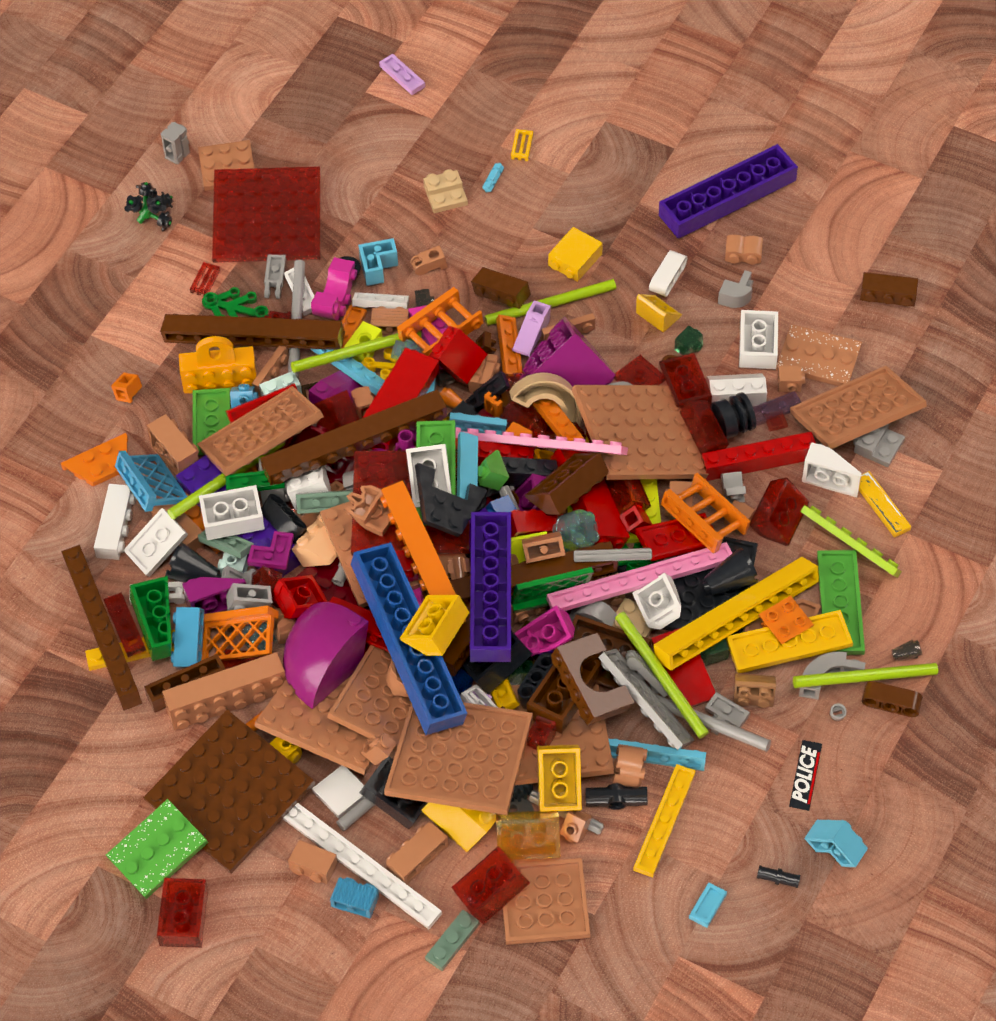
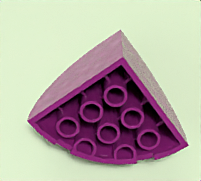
(570, 357)
(323, 650)

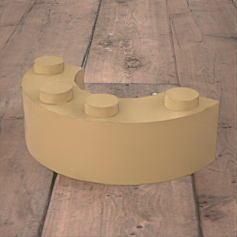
(550, 387)

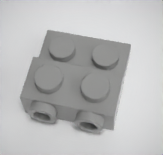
(879, 445)

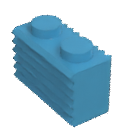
(354, 897)

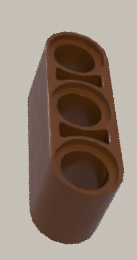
(892, 699)

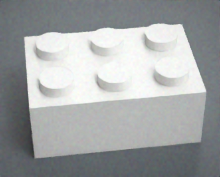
(758, 339)
(231, 512)

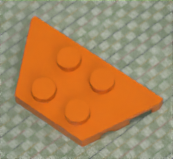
(97, 463)

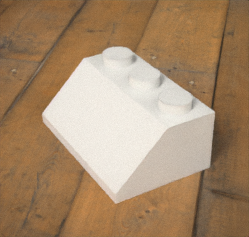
(726, 385)

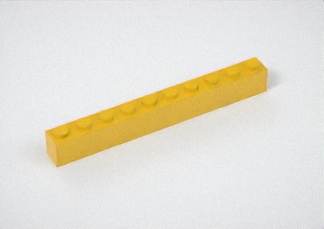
(735, 613)

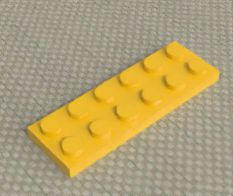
(762, 649)

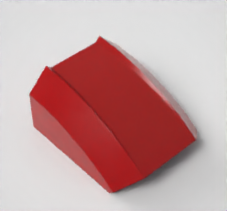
(297, 595)

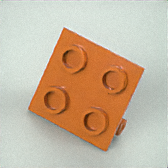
(785, 620)

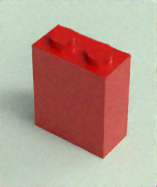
(458, 354)

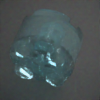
(577, 529)

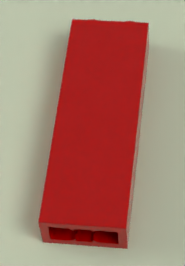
(407, 380)
(601, 504)

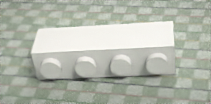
(114, 522)

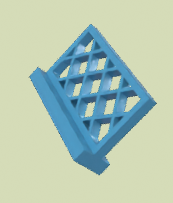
(140, 484)

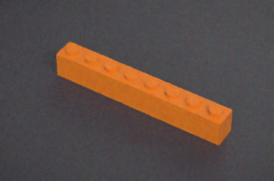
(416, 540)

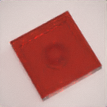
(640, 372)

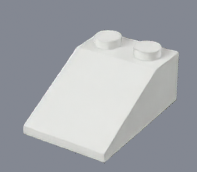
(433, 457)
(830, 471)

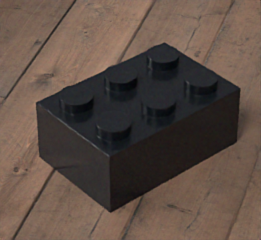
(491, 674)
(401, 809)

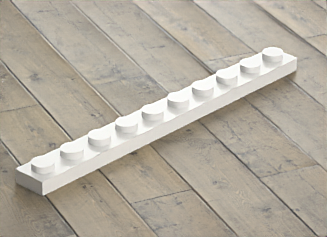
(363, 866)

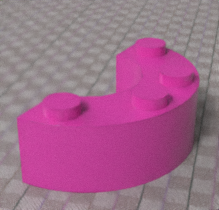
(336, 295)

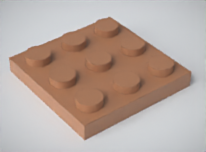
(224, 156)

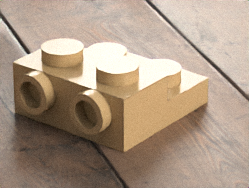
(445, 191)

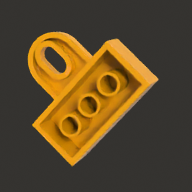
(217, 367)

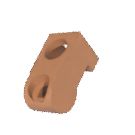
(428, 261)

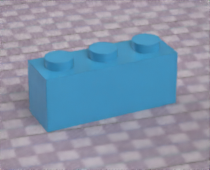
(187, 636)

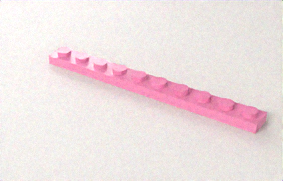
(544, 442)
(637, 578)

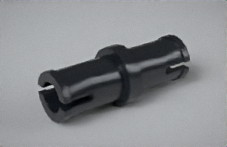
(778, 876)

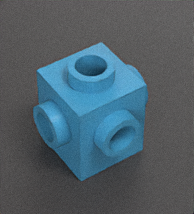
(242, 394)

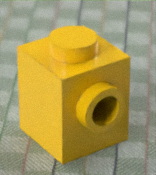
(288, 749)

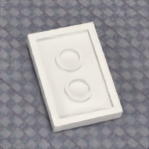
(155, 542)

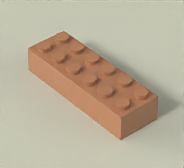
(224, 690)

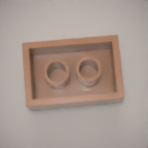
(172, 444)

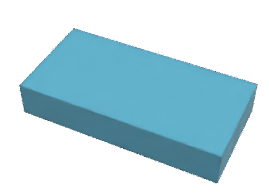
(708, 905)

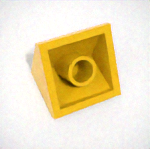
(656, 311)

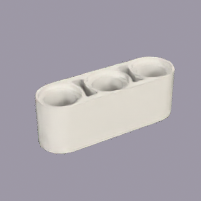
(668, 273)

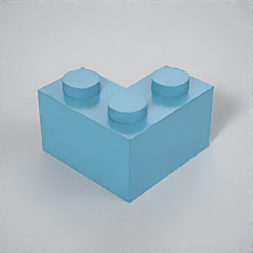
(375, 257)
(838, 839)

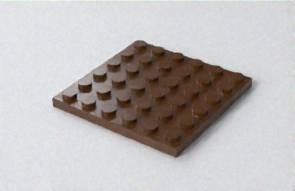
(232, 789)

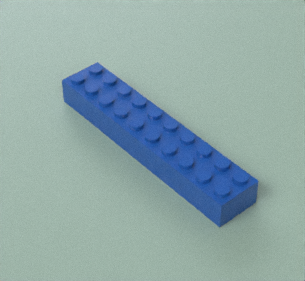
(393, 607)

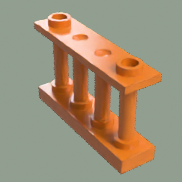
(437, 310)
(701, 527)

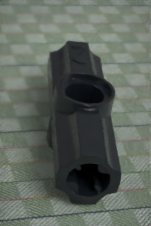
(616, 796)

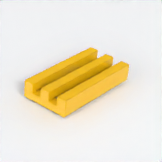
(520, 155)

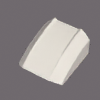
(659, 602)

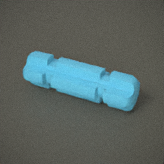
(493, 177)

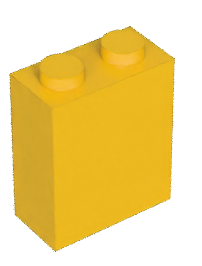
(575, 254)

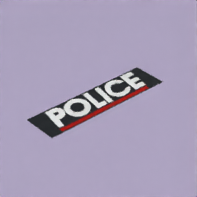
(805, 775)

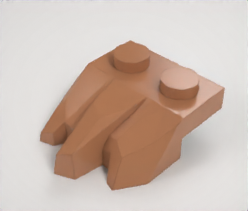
(369, 510)

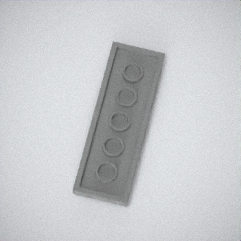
(650, 704)

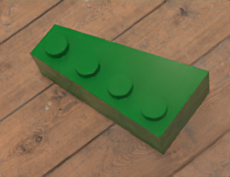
(152, 611)

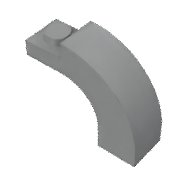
(828, 663)

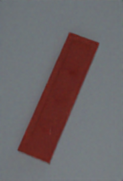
(124, 624)

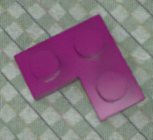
(275, 556)

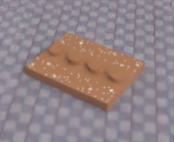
(820, 355)

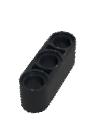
(282, 517)
(534, 678)

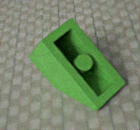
(493, 472)

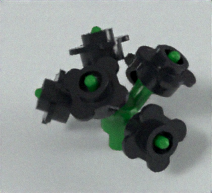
(151, 205)

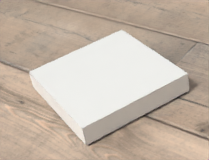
(339, 791)

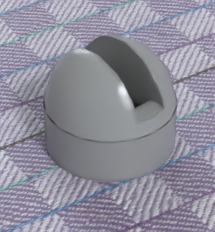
(837, 708)

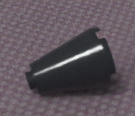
(188, 565)
(731, 574)

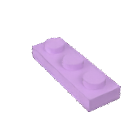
(402, 74)

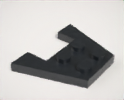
(442, 508)

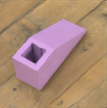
(530, 332)

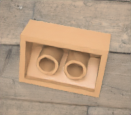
(315, 546)

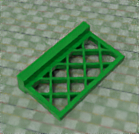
(534, 593)

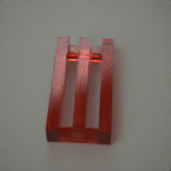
(201, 290)

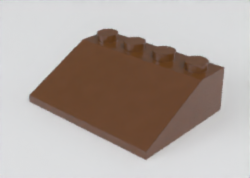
(612, 639)

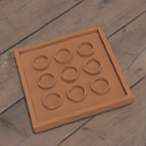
(550, 906)

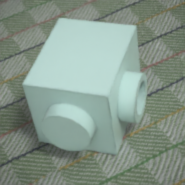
(238, 564)

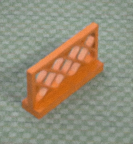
(239, 617)

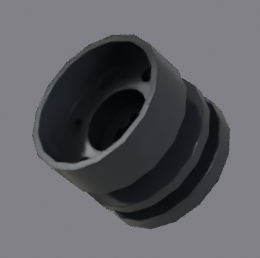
(734, 414)

